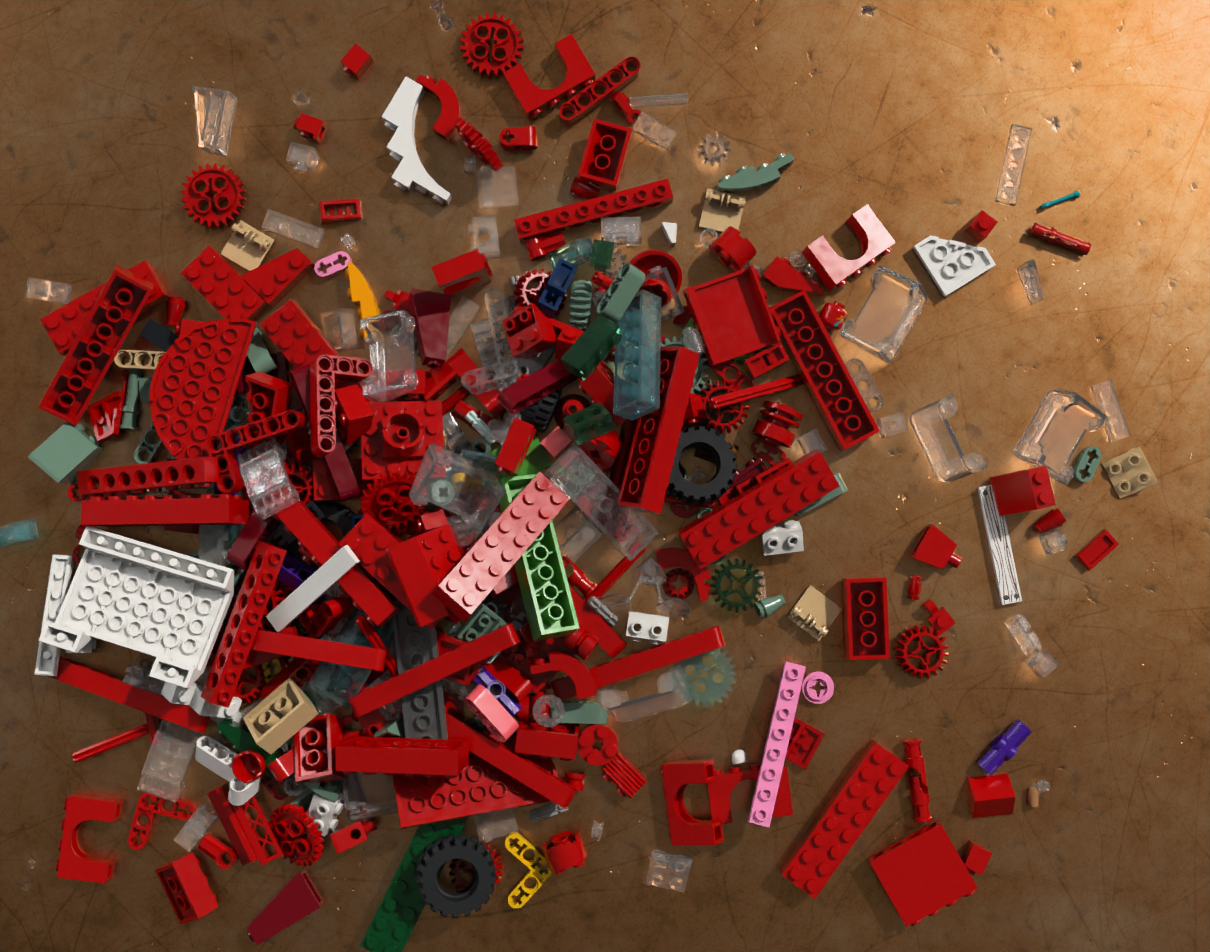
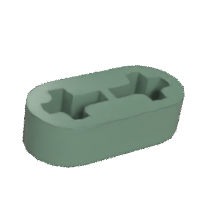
(1091, 466)

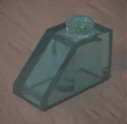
(575, 252)

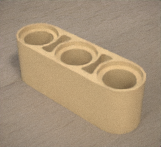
(136, 358)

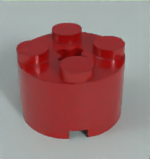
(733, 249)
(603, 449)
(593, 754)
(564, 851)

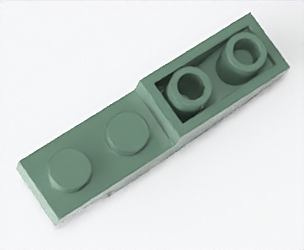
(748, 179)

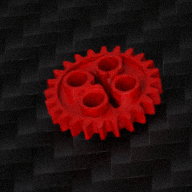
(508, 46)
(477, 144)
(231, 191)
(390, 499)
(297, 834)

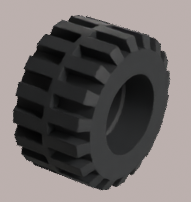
(542, 411)

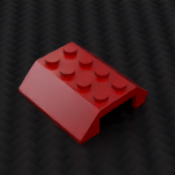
(422, 566)

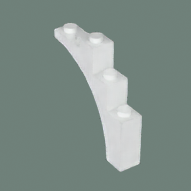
(401, 116)

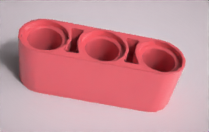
(491, 713)

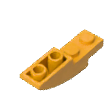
(362, 294)

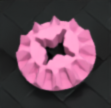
(824, 694)

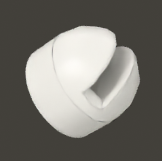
(739, 756)

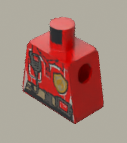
(344, 839)

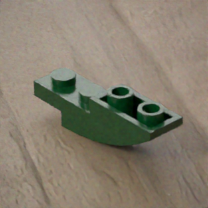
(243, 740)

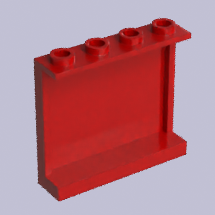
(732, 315)
(922, 873)

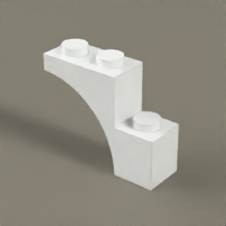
(191, 697)

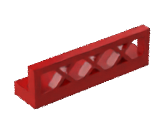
(232, 825)
(252, 832)

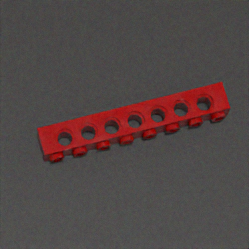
(592, 210)
(149, 476)
(243, 624)

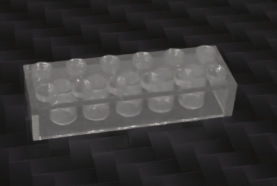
(598, 499)

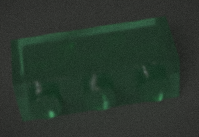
(592, 347)

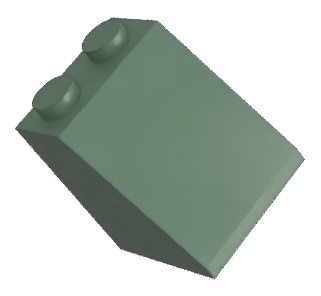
(66, 453)

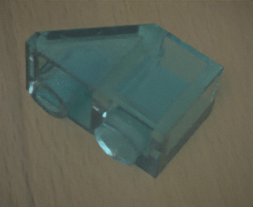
(18, 533)

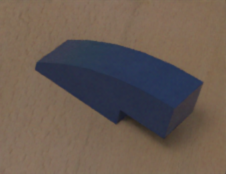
(556, 288)

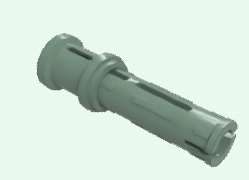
(130, 409)

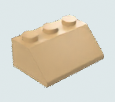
(280, 716)

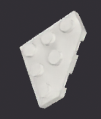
(952, 262)

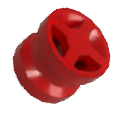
(575, 779)

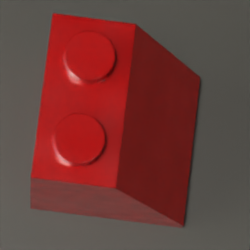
(1022, 491)

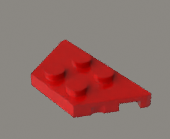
(466, 675)

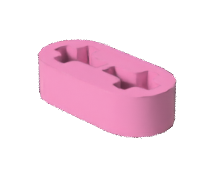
(330, 260)

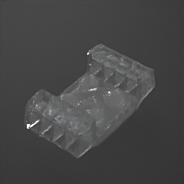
(267, 479)
(168, 761)

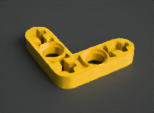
(533, 872)

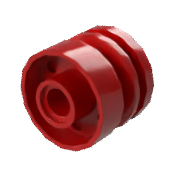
(776, 426)

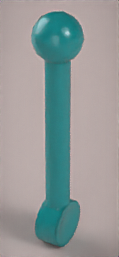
(1076, 194)

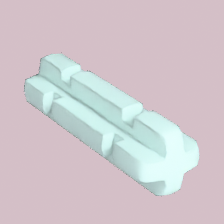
(479, 425)

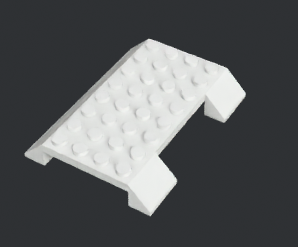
(145, 603)

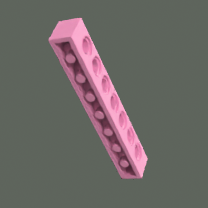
(776, 745)

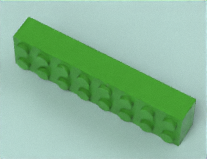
(542, 577)

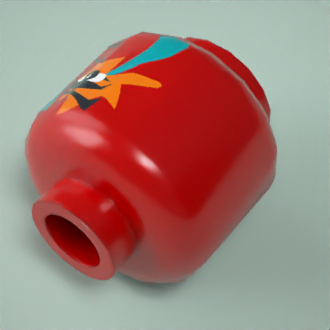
(833, 316)

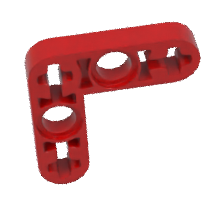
(150, 811)

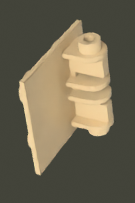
(721, 210)
(247, 246)
(1130, 472)
(814, 613)

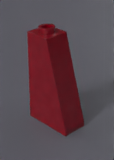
(431, 328)
(289, 906)

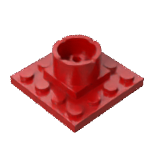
(400, 437)

